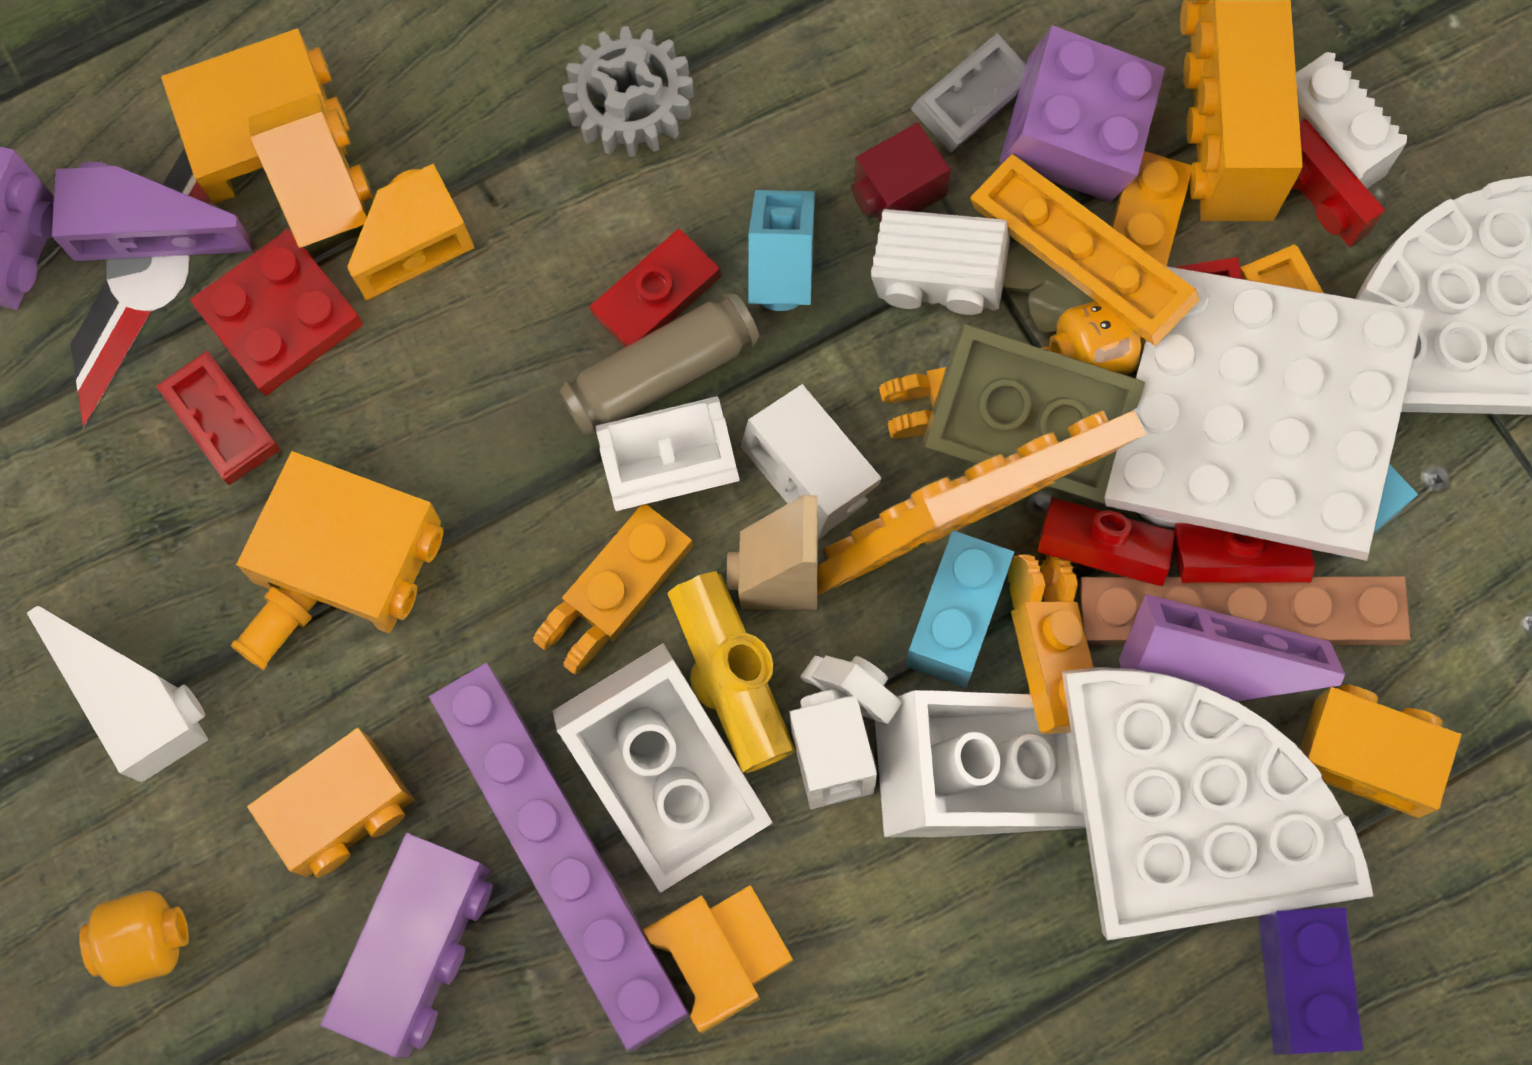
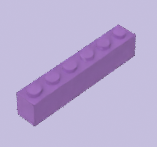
(560, 858)

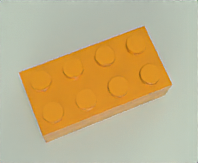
(1242, 107)

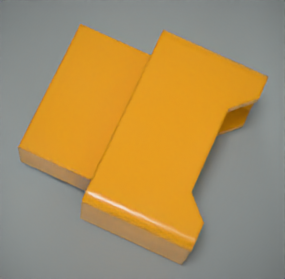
(721, 953)

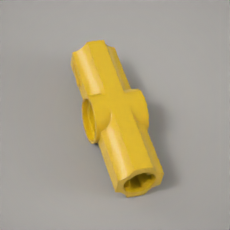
(731, 672)

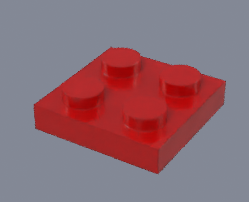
(276, 312)

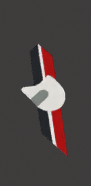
(125, 302)

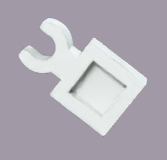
(857, 679)

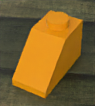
(407, 232)

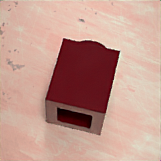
(900, 174)

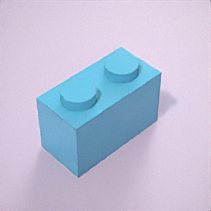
(959, 608)

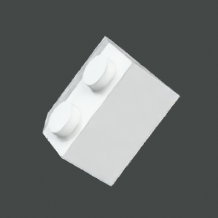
(660, 767)
(974, 768)

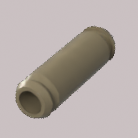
(659, 363)

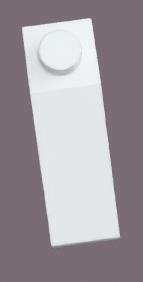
(132, 710)

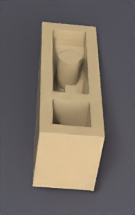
(778, 559)

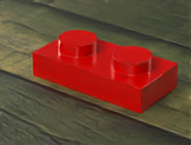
(1337, 194)

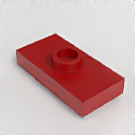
(655, 289)
(218, 418)
(1107, 541)
(1230, 557)

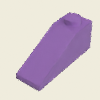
(121, 215)
(1227, 652)

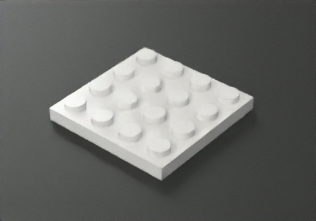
(1270, 414)

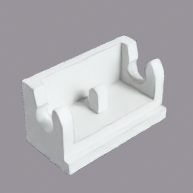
(667, 453)
(809, 455)

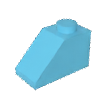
(781, 249)

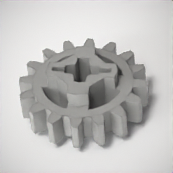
(633, 98)

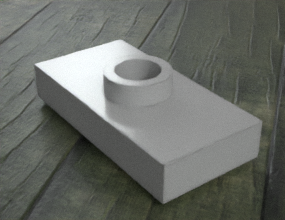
(971, 93)

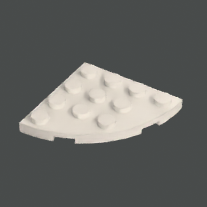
(1474, 282)
(1199, 807)

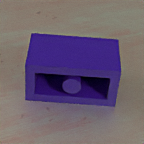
(1310, 981)

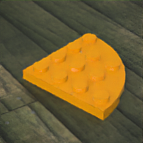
(981, 492)

